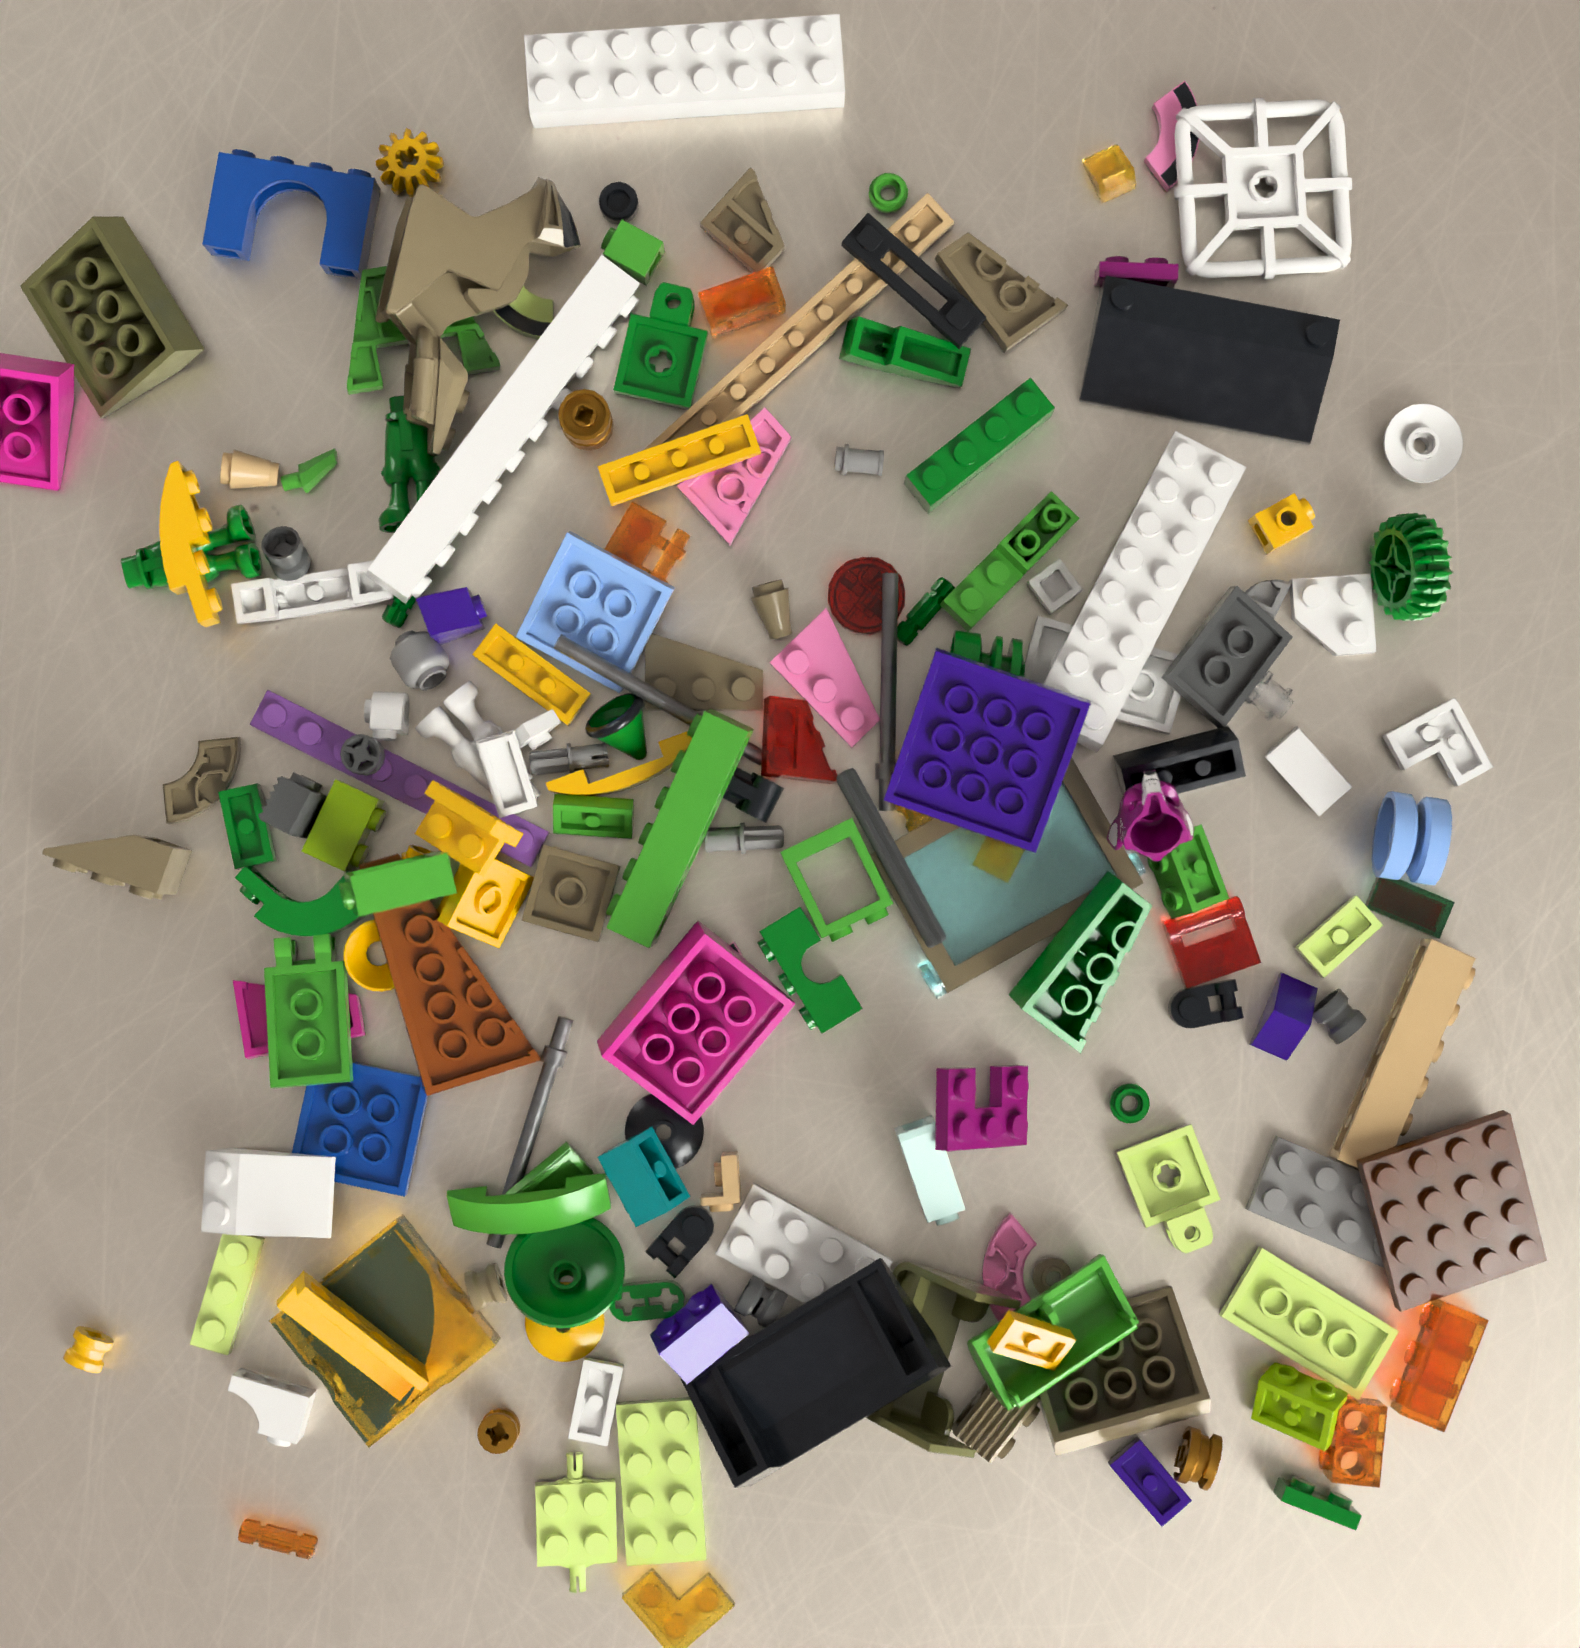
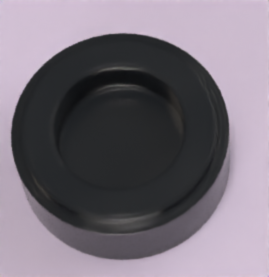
(618, 202)

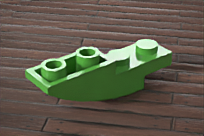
(1009, 561)

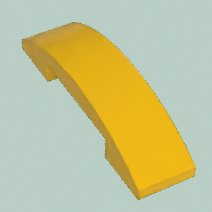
(579, 784)

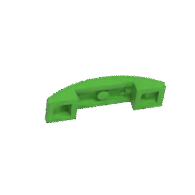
(530, 1211)

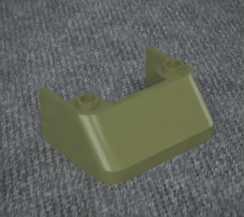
(942, 1301)

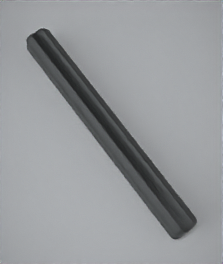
(891, 858)

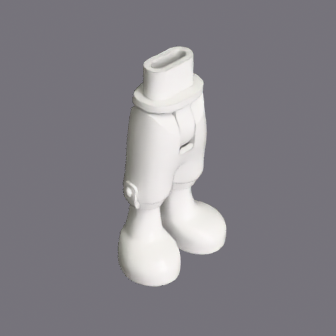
(464, 750)

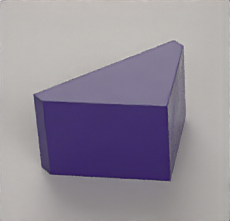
(1285, 1017)

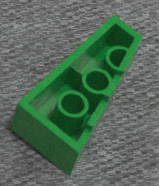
(1083, 961)

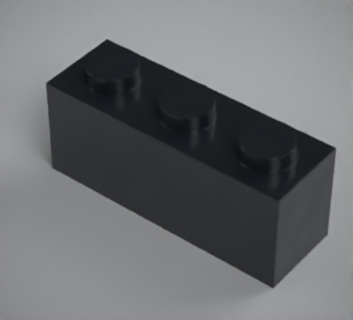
(1185, 762)

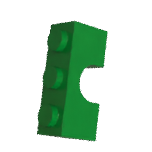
(824, 1002)

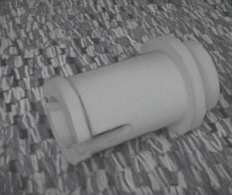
(858, 460)

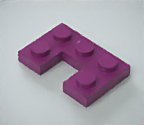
(992, 1126)

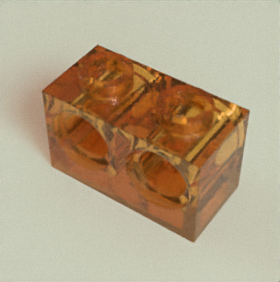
(1365, 1439)

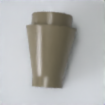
(773, 608)

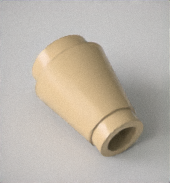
(247, 471)

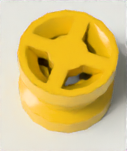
(88, 1349)

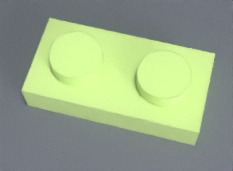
(1338, 936)

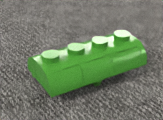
(1086, 1304)

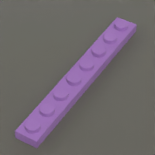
(395, 778)

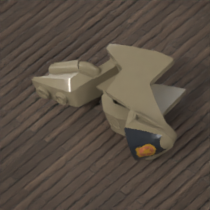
(457, 269)

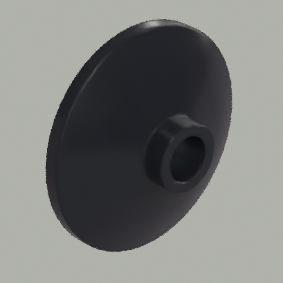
(684, 1137)

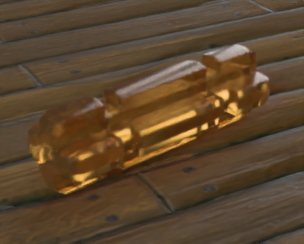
(278, 1538)

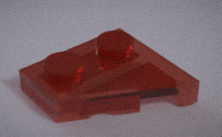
(793, 743)

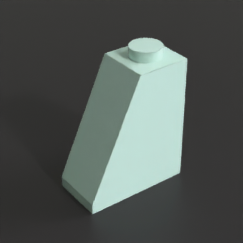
(930, 1171)

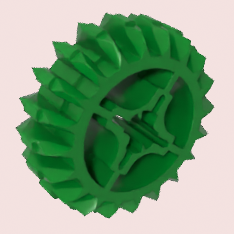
(1410, 566)

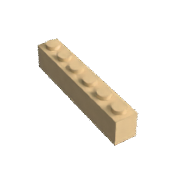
(1404, 1052)

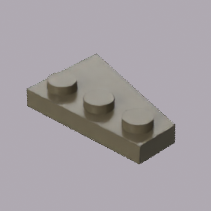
(1008, 299)
(701, 677)

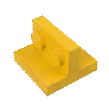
(464, 829)
(485, 904)

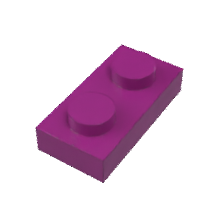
(1152, 271)

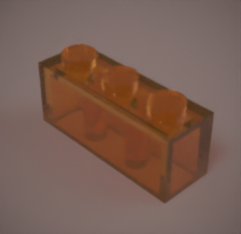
(1437, 1363)

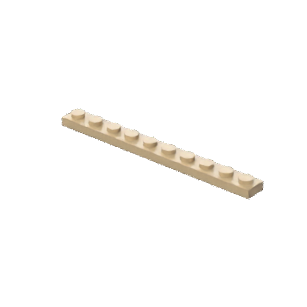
(807, 327)

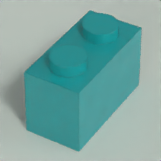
(643, 1177)

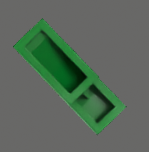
(904, 352)

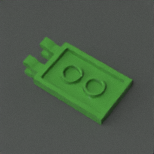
(308, 1016)

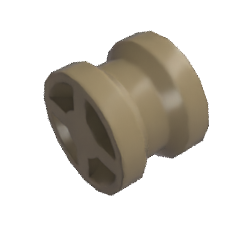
(485, 1286)

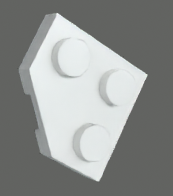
(1336, 612)

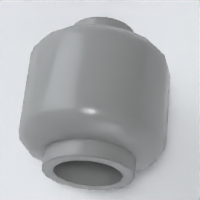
(419, 660)

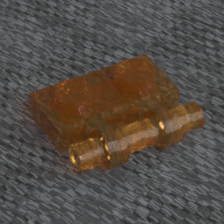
(641, 532)

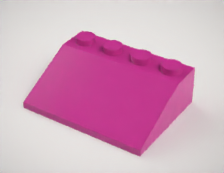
(34, 420)
(694, 1023)

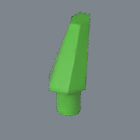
(310, 472)

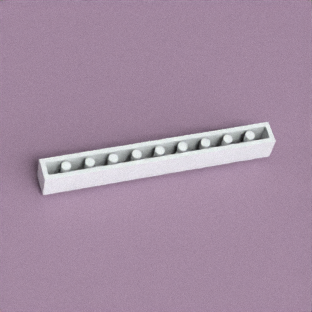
(503, 430)

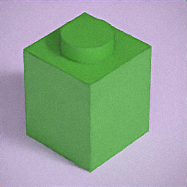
(633, 251)

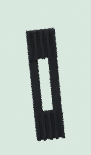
(871, 242)

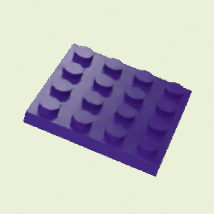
(986, 750)

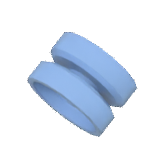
(1411, 838)

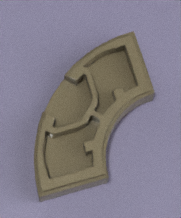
(199, 787)

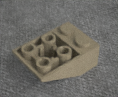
(143, 862)

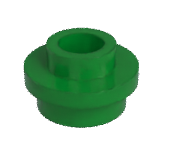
(1140, 1109)

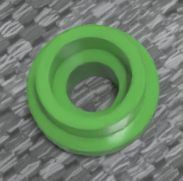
(888, 181)

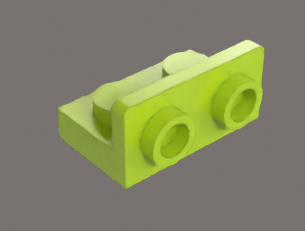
(1298, 1405)

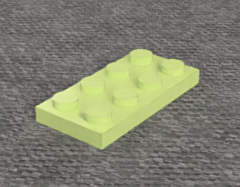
(1308, 1323)
(661, 1481)

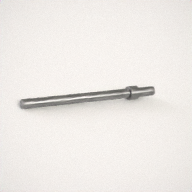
(638, 687)
(886, 764)
(553, 1058)

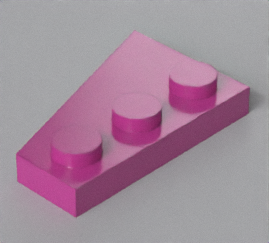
(253, 1018)

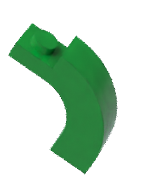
(294, 917)

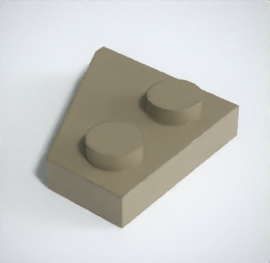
(745, 225)

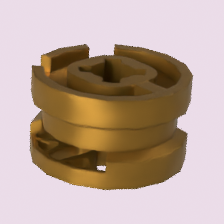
(1198, 1458)

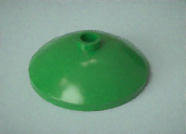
(541, 1259)

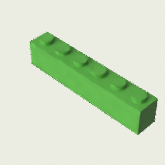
(679, 827)

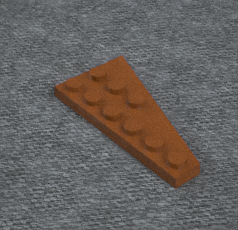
(445, 1001)

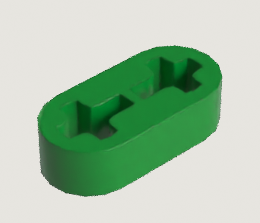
(648, 1310)

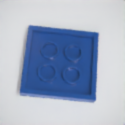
(366, 1126)

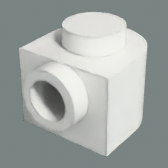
(387, 715)

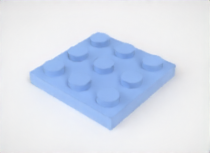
(597, 604)

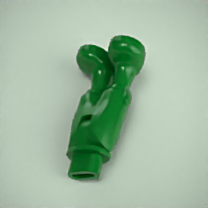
(404, 459)
(147, 565)

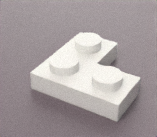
(1442, 732)

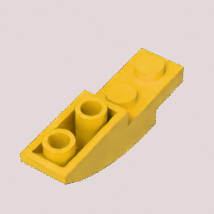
(182, 530)

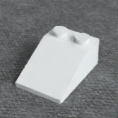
(268, 1193)

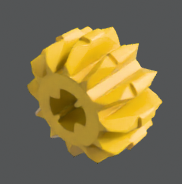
(406, 150)

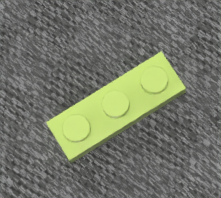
(227, 1292)

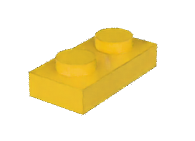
(1031, 1340)

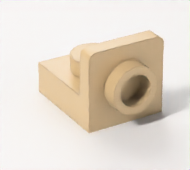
(726, 1175)

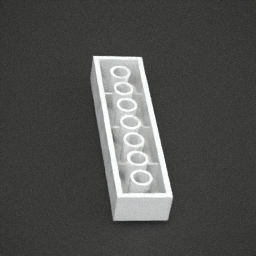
(685, 71)
(1143, 581)

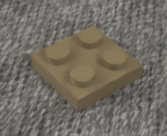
(571, 893)

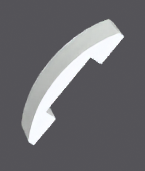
(309, 595)

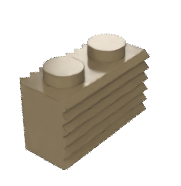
(990, 1426)

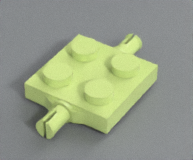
(576, 1522)

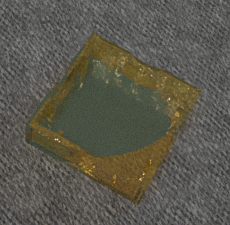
(413, 1301)

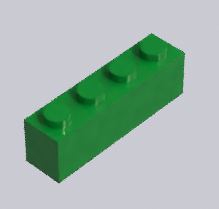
(979, 445)

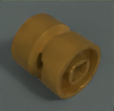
(586, 419)

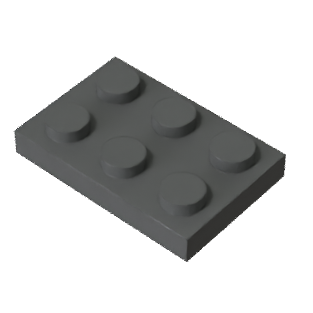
(1227, 657)

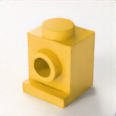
(1271, 530)

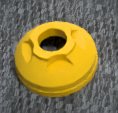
(356, 963)

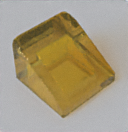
(1110, 173)

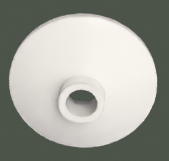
(1436, 430)

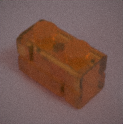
(742, 302)

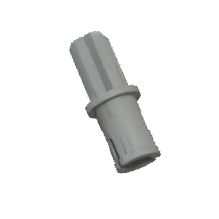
(569, 759)
(743, 838)

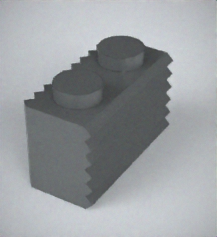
(294, 805)

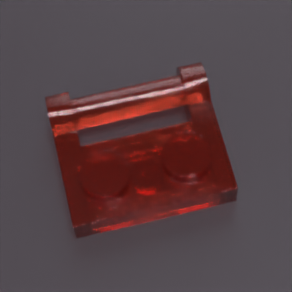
(1214, 955)

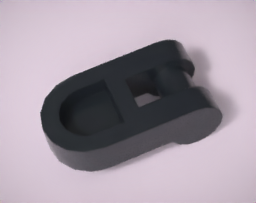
(1192, 1009)
(691, 1227)

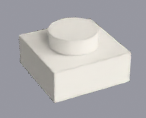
(1054, 586)
(536, 731)

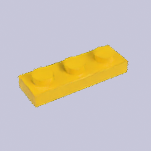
(531, 674)

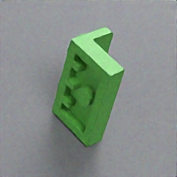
(1189, 877)

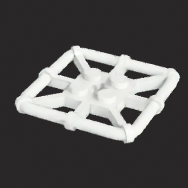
(1242, 172)

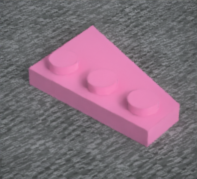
(730, 492)
(826, 677)

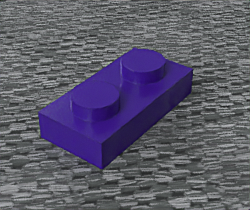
(1149, 1481)

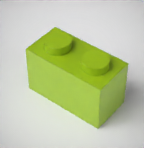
(344, 826)

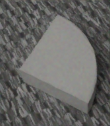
(1269, 595)

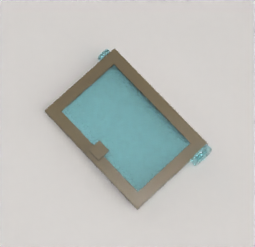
(997, 919)

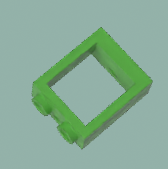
(819, 842)
(398, 883)

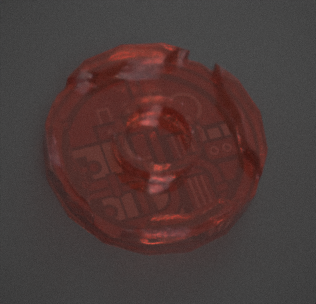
(857, 595)

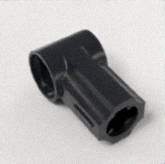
(753, 794)

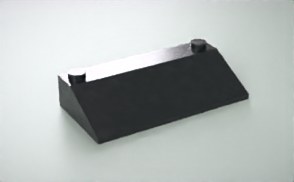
(1208, 360)
(815, 1374)

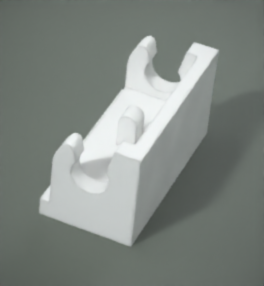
(1308, 771)

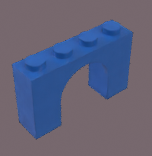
(247, 184)

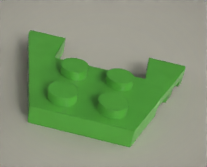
(371, 335)

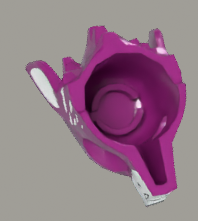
(1151, 819)

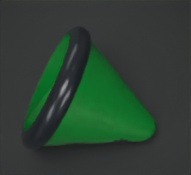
(620, 725)

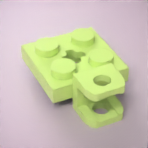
(1174, 1205)

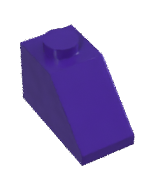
(452, 614)

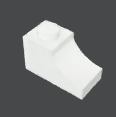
(279, 1405)

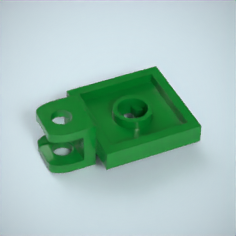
(668, 332)

